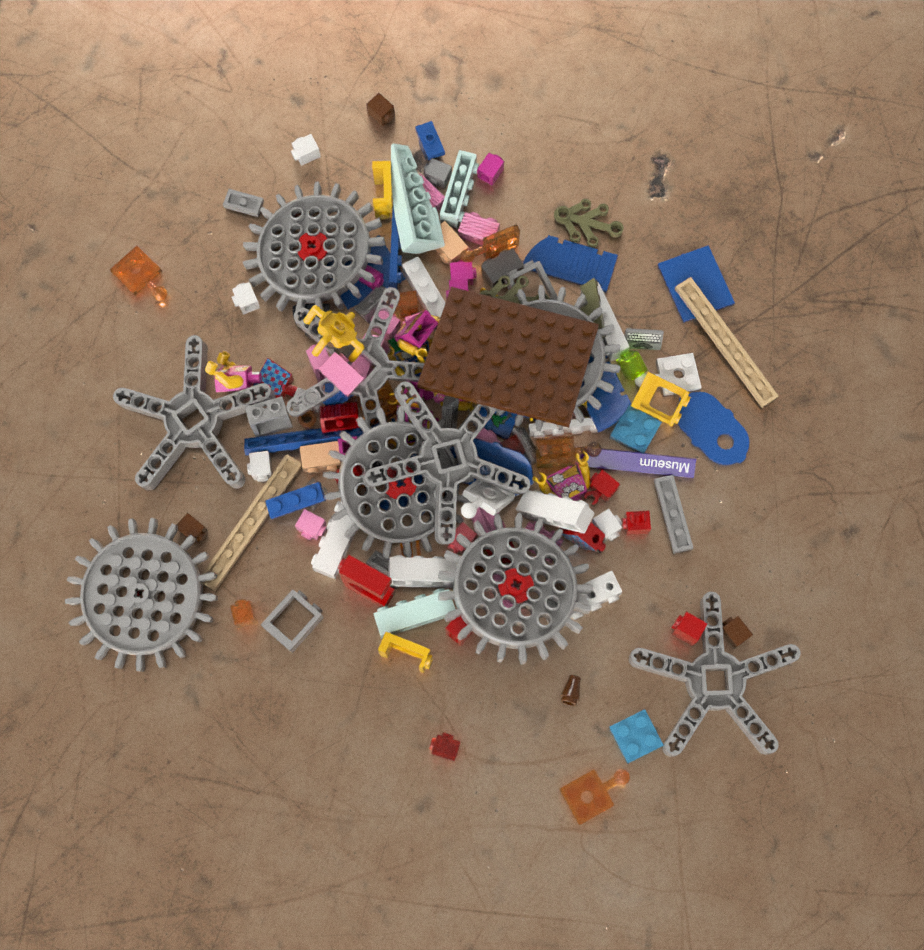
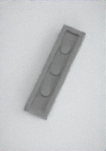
(673, 514)

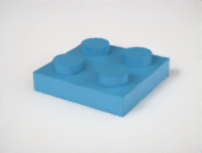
(635, 429)
(636, 736)

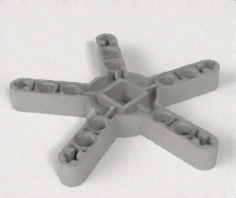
(373, 352)
(181, 405)
(428, 461)
(735, 681)

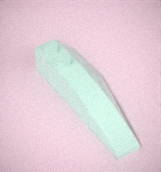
(414, 215)

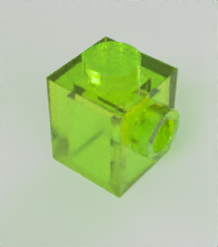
(631, 364)

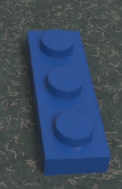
(295, 500)

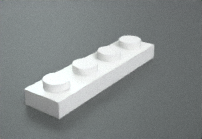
(574, 428)

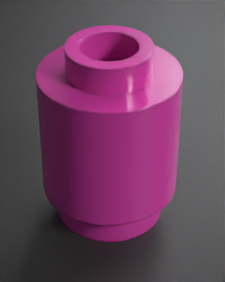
(378, 276)

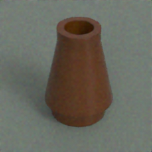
(309, 417)
(571, 691)

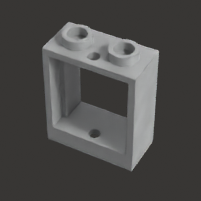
(528, 267)
(269, 419)
(301, 598)

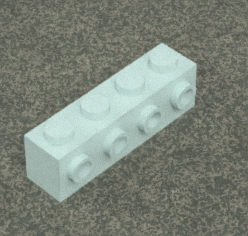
(458, 188)
(413, 613)

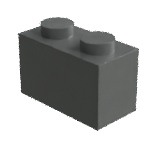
(499, 266)

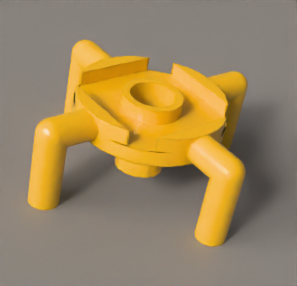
(330, 333)

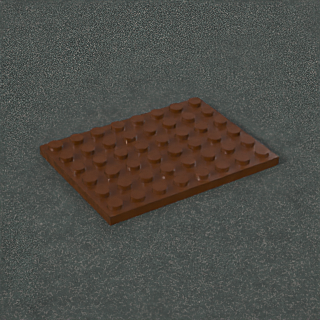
(509, 356)

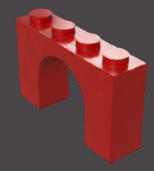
(366, 581)

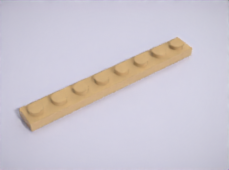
(726, 342)
(251, 521)

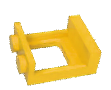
(382, 175)
(646, 392)
(392, 641)

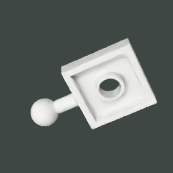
(666, 368)
(487, 497)

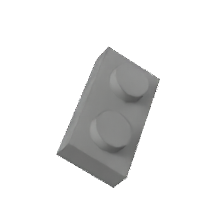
(243, 202)

